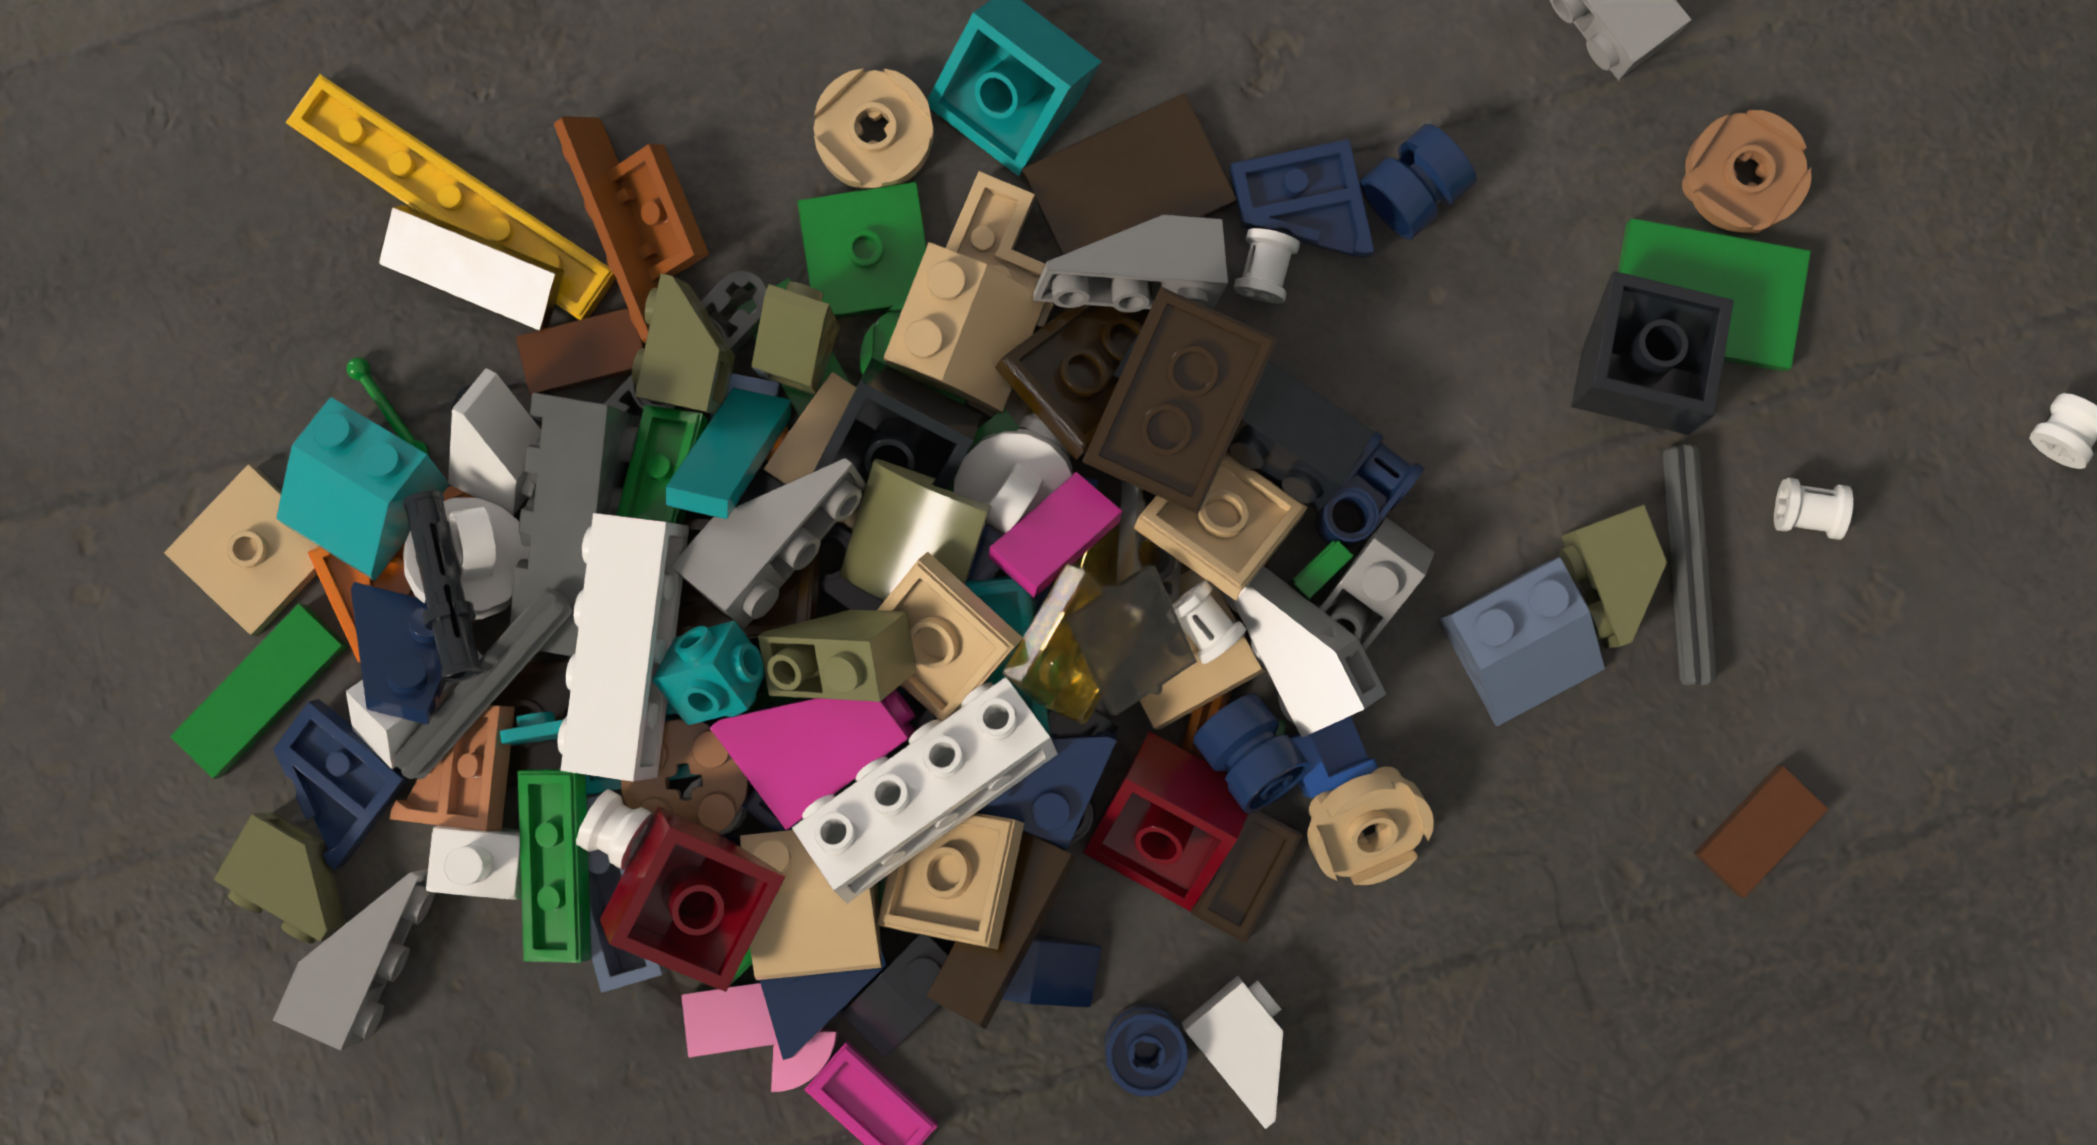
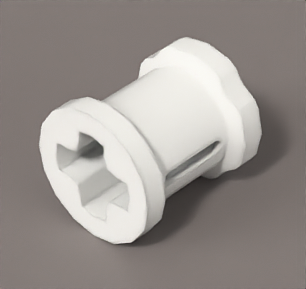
(1266, 265)
(1813, 508)
(1206, 622)

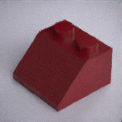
(1168, 822)
(690, 900)

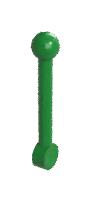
(359, 370)

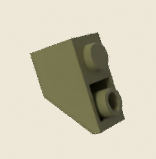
(795, 337)
(684, 352)
(1617, 570)
(839, 656)
(286, 874)

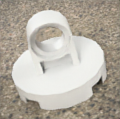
(1012, 474)
(486, 554)

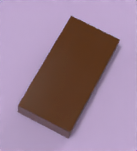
(579, 352)
(1761, 831)

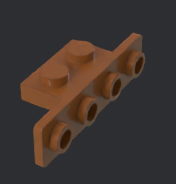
(634, 209)

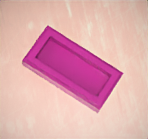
(1055, 534)
(869, 1101)

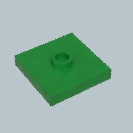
(863, 247)

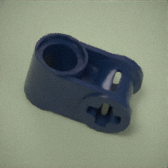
(1372, 488)

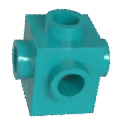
(710, 673)

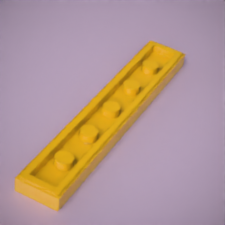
(443, 189)

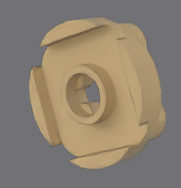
(873, 96)
(1377, 799)

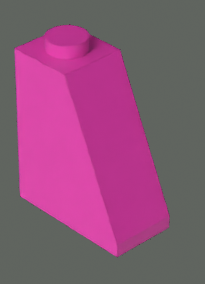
(811, 746)

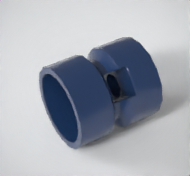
(1427, 173)
(1245, 743)
(1145, 1050)

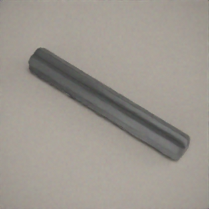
(1689, 565)
(476, 694)

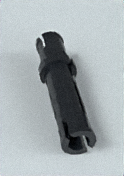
(447, 609)

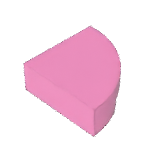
(805, 1065)

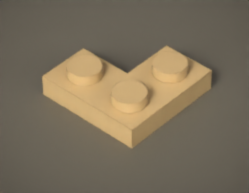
(991, 228)

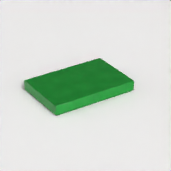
(1759, 277)

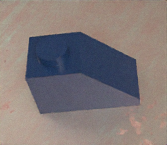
(1056, 973)

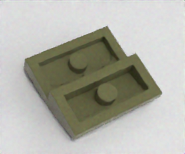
(904, 519)

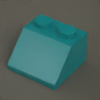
(1011, 81)
(350, 487)

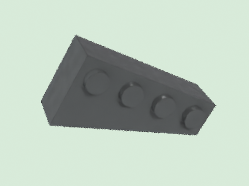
(576, 473)

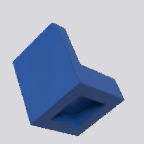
(1334, 757)

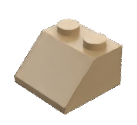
(960, 326)
(808, 923)

